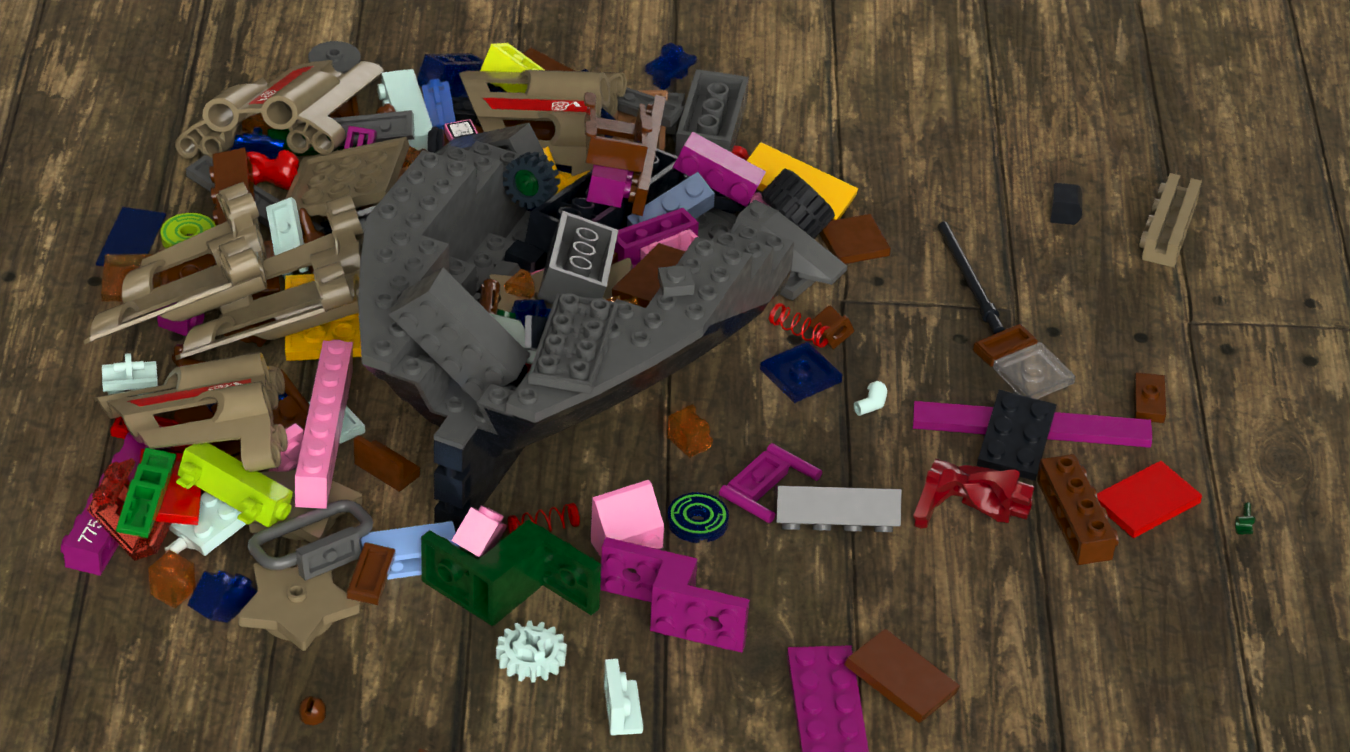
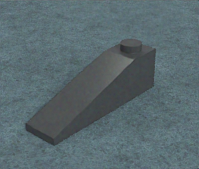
(809, 257)

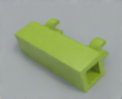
(227, 480)

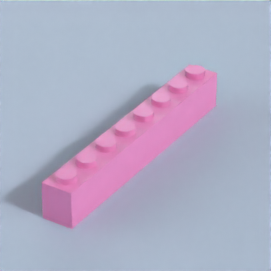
(324, 425)

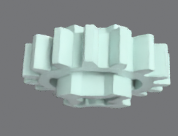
(531, 651)

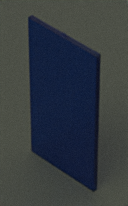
(132, 233)

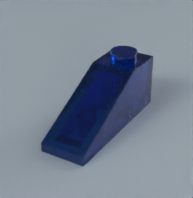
(447, 67)

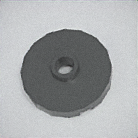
(343, 55)

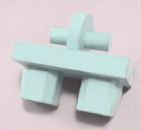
(129, 375)

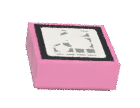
(459, 129)

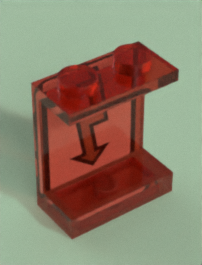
(107, 507)

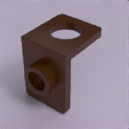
(839, 326)

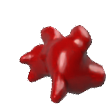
(275, 171)

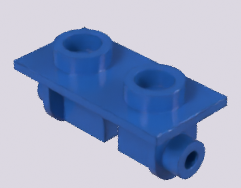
(438, 103)

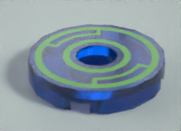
(698, 504)

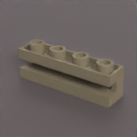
(1170, 221)

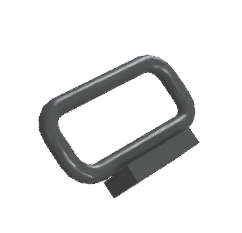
(321, 554)

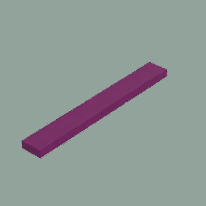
(1064, 425)

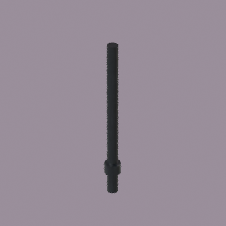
(987, 310)

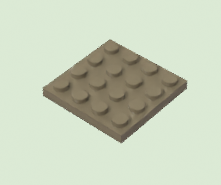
(361, 171)

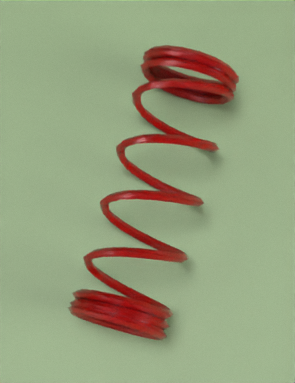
(780, 318)
(572, 512)

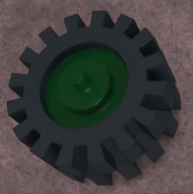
(531, 179)

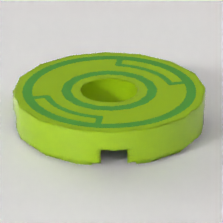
(176, 227)

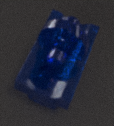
(670, 64)
(258, 143)

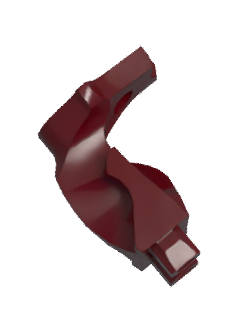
(985, 489)

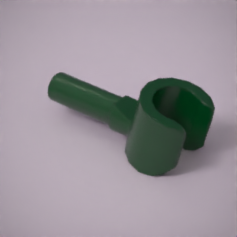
(1244, 523)

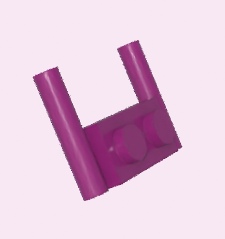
(761, 477)

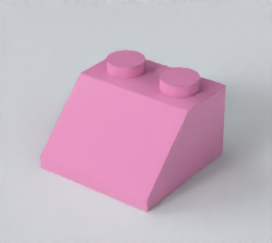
(627, 516)

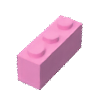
(480, 530)

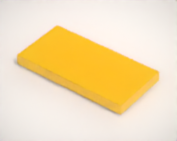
(832, 190)

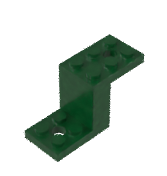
(510, 572)

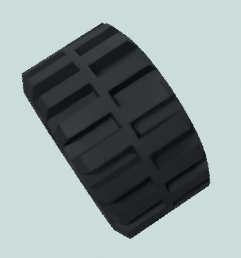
(798, 202)

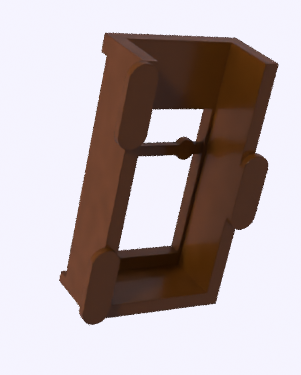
(616, 152)

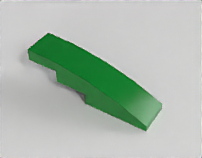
(146, 493)

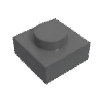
(676, 281)

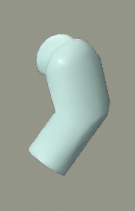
(875, 399)

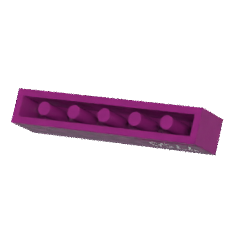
(89, 544)

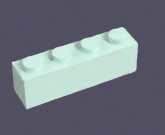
(403, 93)

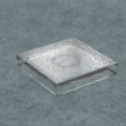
(1034, 371)

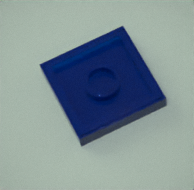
(801, 372)

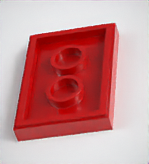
(1148, 499)
(179, 503)

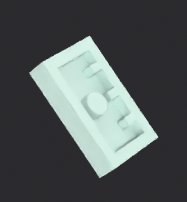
(621, 701)

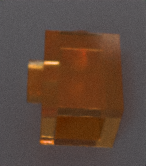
(172, 579)

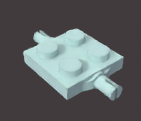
(215, 525)

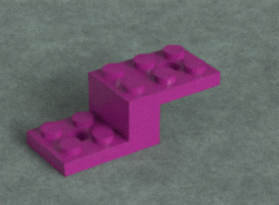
(677, 603)

